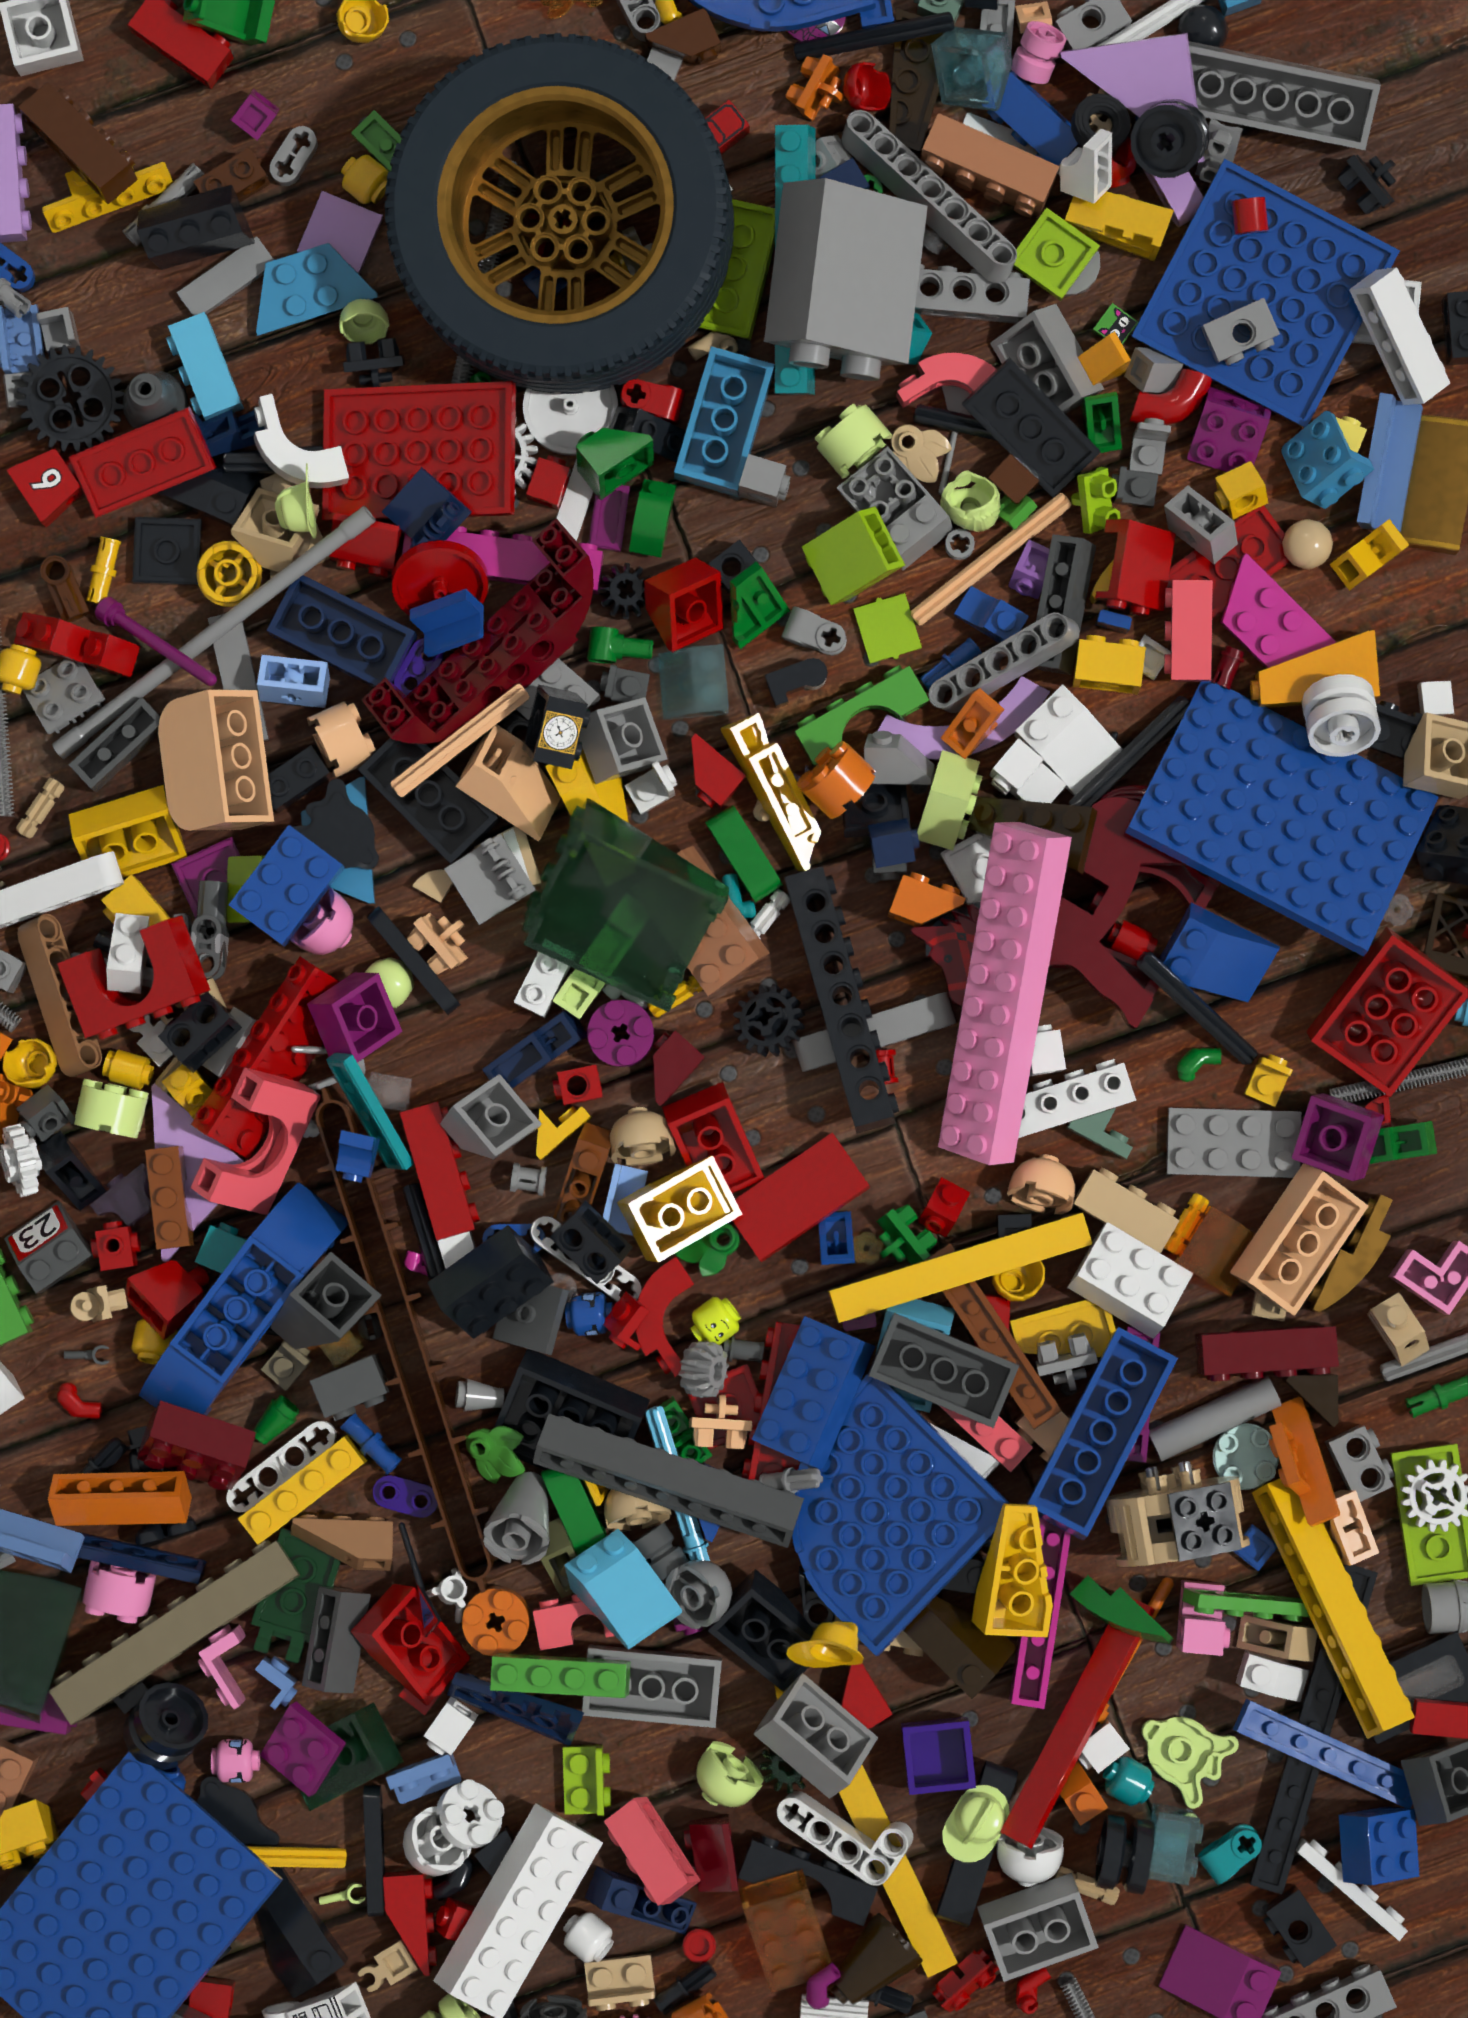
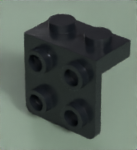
(1445, 846)

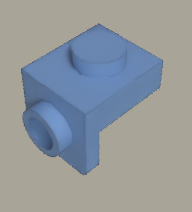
(276, 1672)

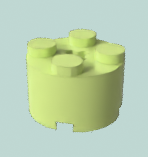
(853, 439)
(111, 1108)

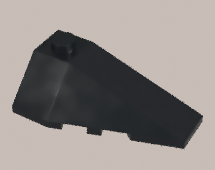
(216, 493)

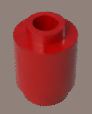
(1131, 939)

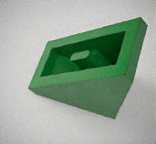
(1102, 421)

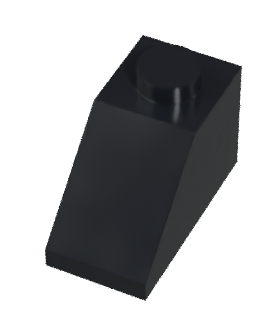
(70, 1171)

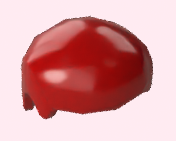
(866, 87)

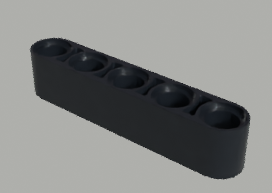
(966, 1879)

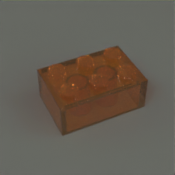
(785, 1929)

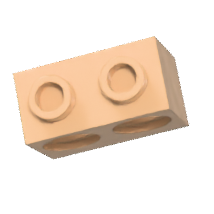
(1351, 1529)

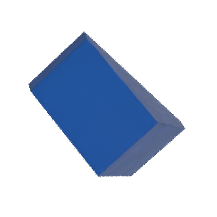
(836, 1239)

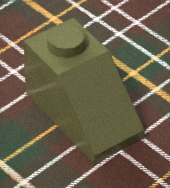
(559, 1553)

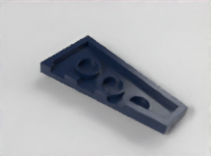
(517, 1707)

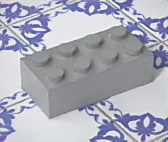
(661, 1687)

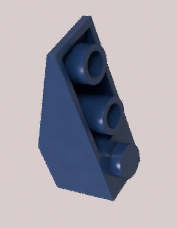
(627, 1898)

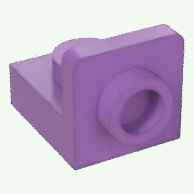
(1030, 570)

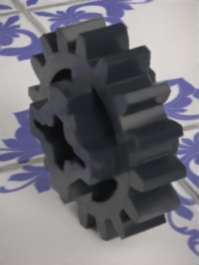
(779, 1028)

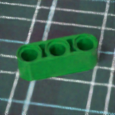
(744, 853)
(574, 1509)

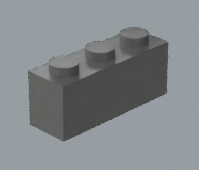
(117, 745)
(332, 1647)

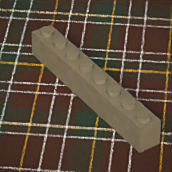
(174, 1632)

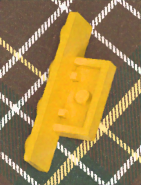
(87, 204)

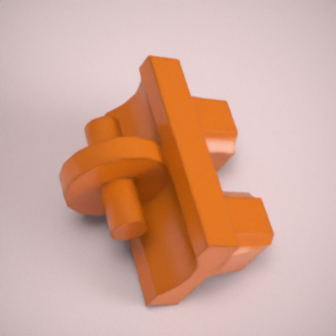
(820, 89)

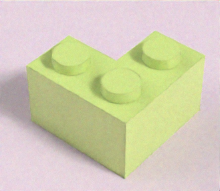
(949, 800)

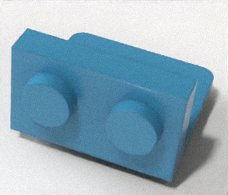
(1323, 461)

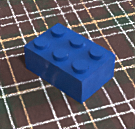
(286, 885)

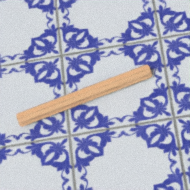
(990, 559)

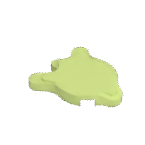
(1186, 1753)

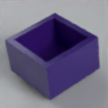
(938, 1755)

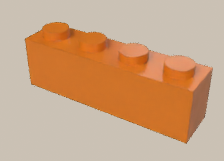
(119, 1498)

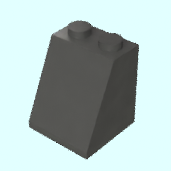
(324, 1305)

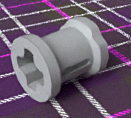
(528, 1179)

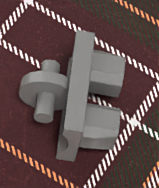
(1222, 144)
(1080, 1355)

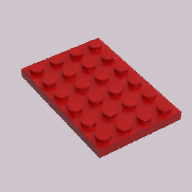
(451, 430)

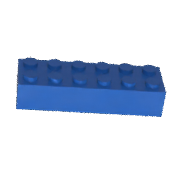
(1101, 1433)

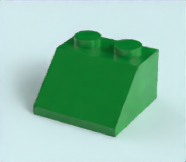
(612, 458)

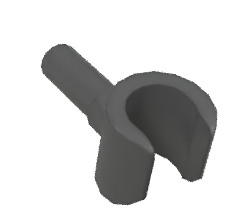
(87, 1354)

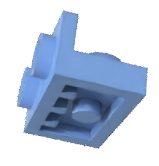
(424, 1777)

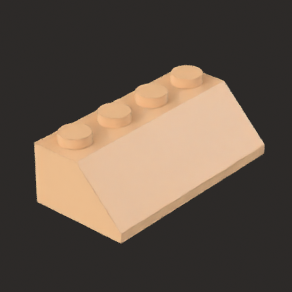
(1299, 1238)

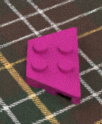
(1268, 618)

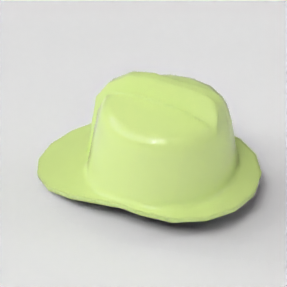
(296, 508)
(975, 1823)

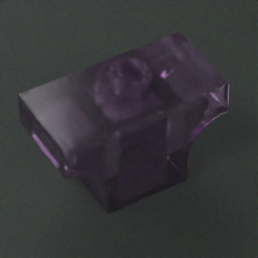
(126, 1196)

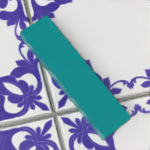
(369, 1110)

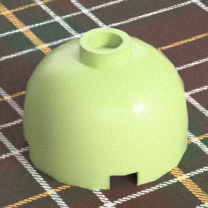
(726, 1778)

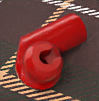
(75, 1407)
(1027, 1990)

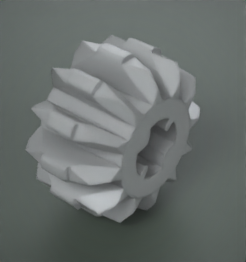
(703, 1369)

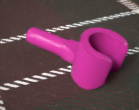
(414, 1261)

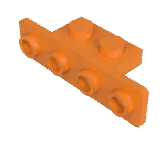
(1302, 1461)

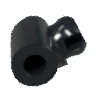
(455, 1881)

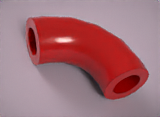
(1176, 403)

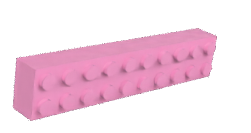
(1004, 992)

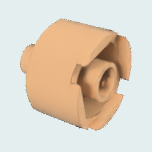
(341, 738)

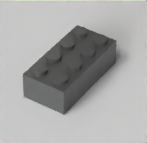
(943, 1370)

